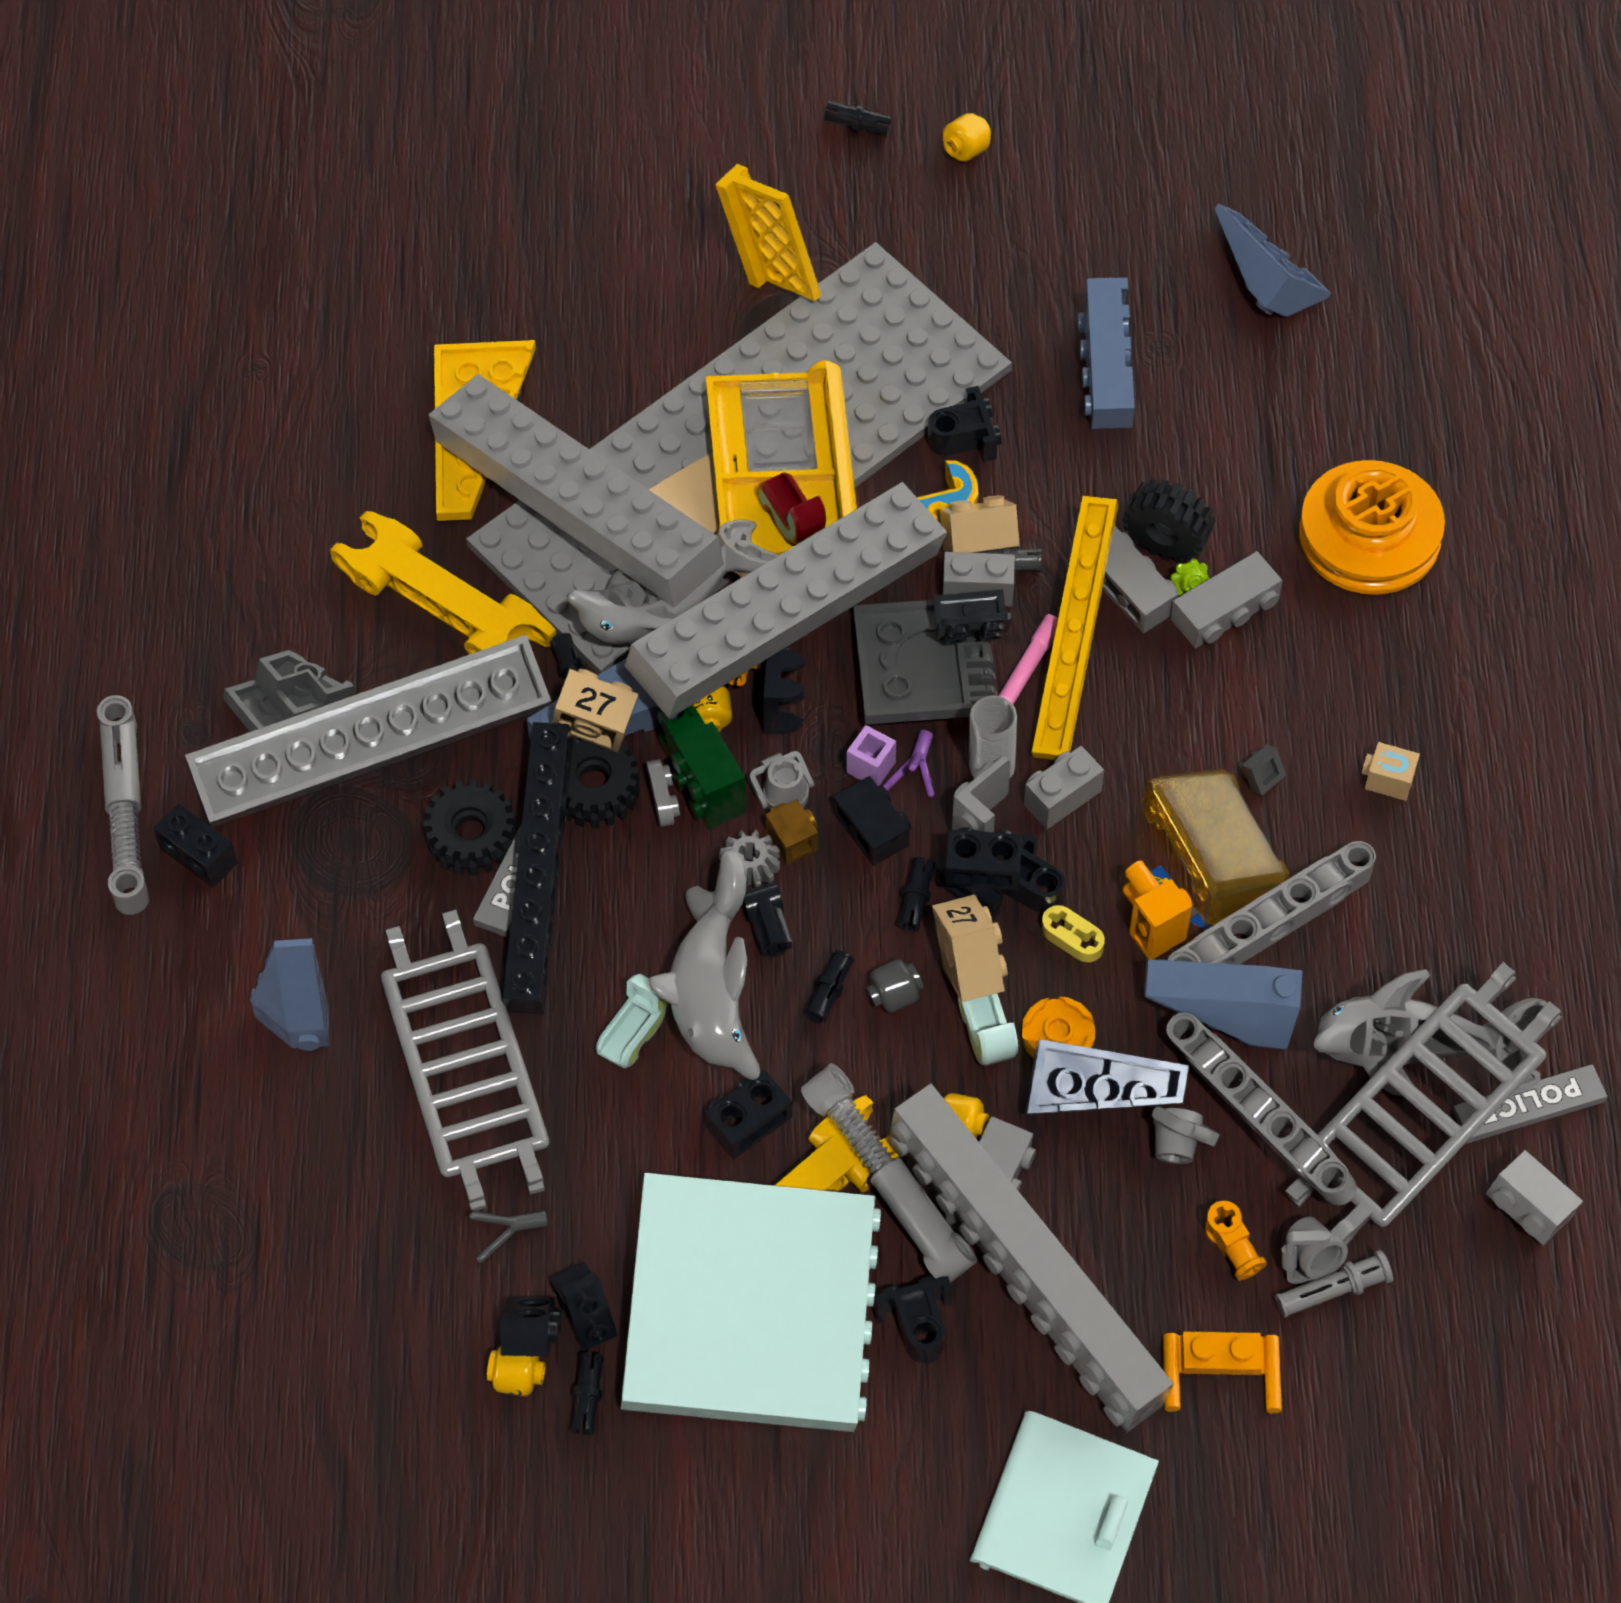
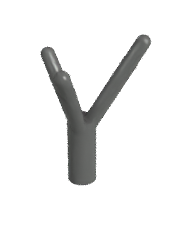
(514, 1223)

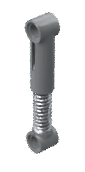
(122, 802)
(943, 1249)

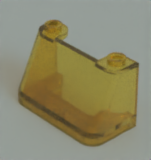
(1214, 839)

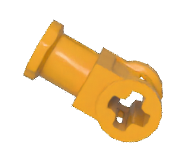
(1233, 1240)

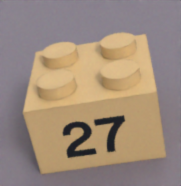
(595, 708)
(970, 947)

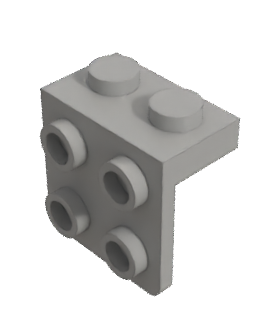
(977, 798)

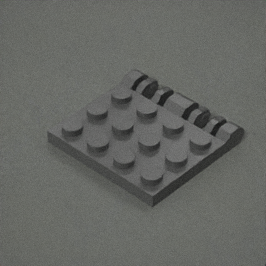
(911, 672)

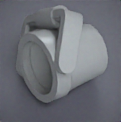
(785, 780)
(1178, 1134)
(1316, 1250)

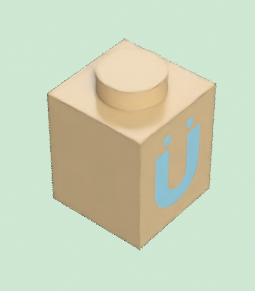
(1390, 770)

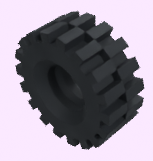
(1168, 520)
(609, 799)
(465, 805)

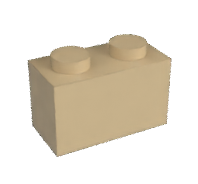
(980, 525)

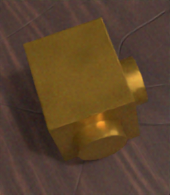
(792, 830)

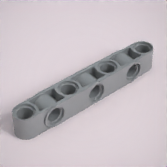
(1276, 912)
(1261, 1108)

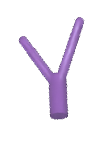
(918, 758)

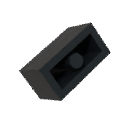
(872, 820)

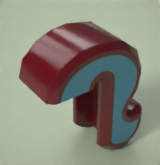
(791, 510)

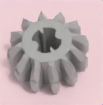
(760, 851)

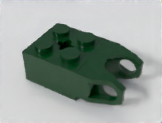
(703, 767)

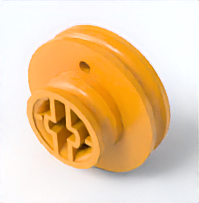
(1371, 527)

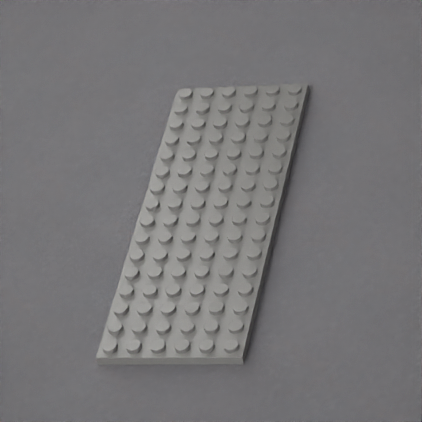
(898, 364)

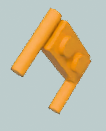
(1226, 1355)

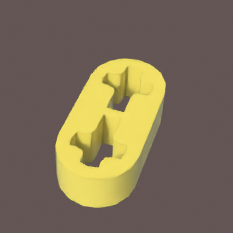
(1073, 933)

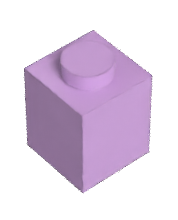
(871, 755)

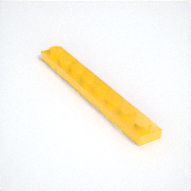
(1075, 627)

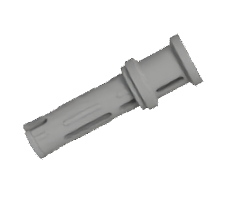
(1354, 1282)

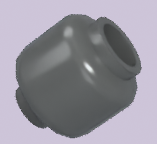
(895, 985)

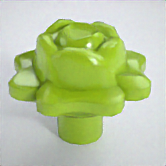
(1189, 576)

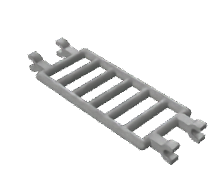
(420, 1071)
(1459, 1135)

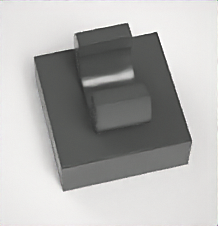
(1263, 769)

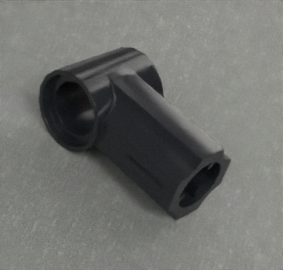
(765, 911)

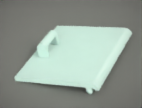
(1064, 1510)

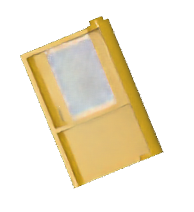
(777, 427)

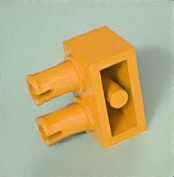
(1159, 911)

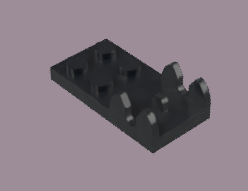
(781, 692)

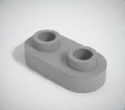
(659, 780)

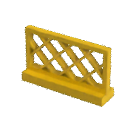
(753, 234)

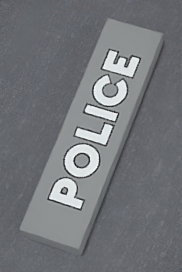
(497, 905)
(1543, 1101)

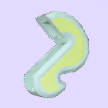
(632, 1024)
(989, 1033)

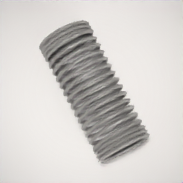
(992, 733)

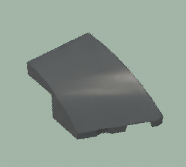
(283, 689)

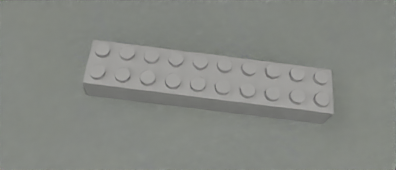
(577, 490)
(784, 599)
(368, 731)
(1029, 1259)

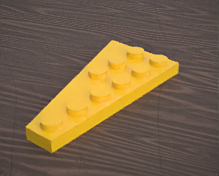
(455, 365)

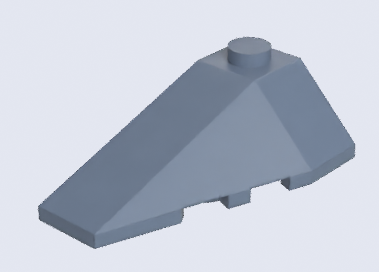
(1266, 268)
(292, 995)
(1240, 1000)

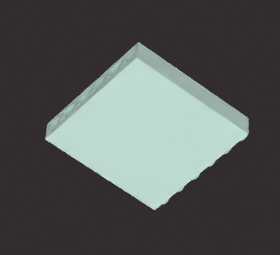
(751, 1303)

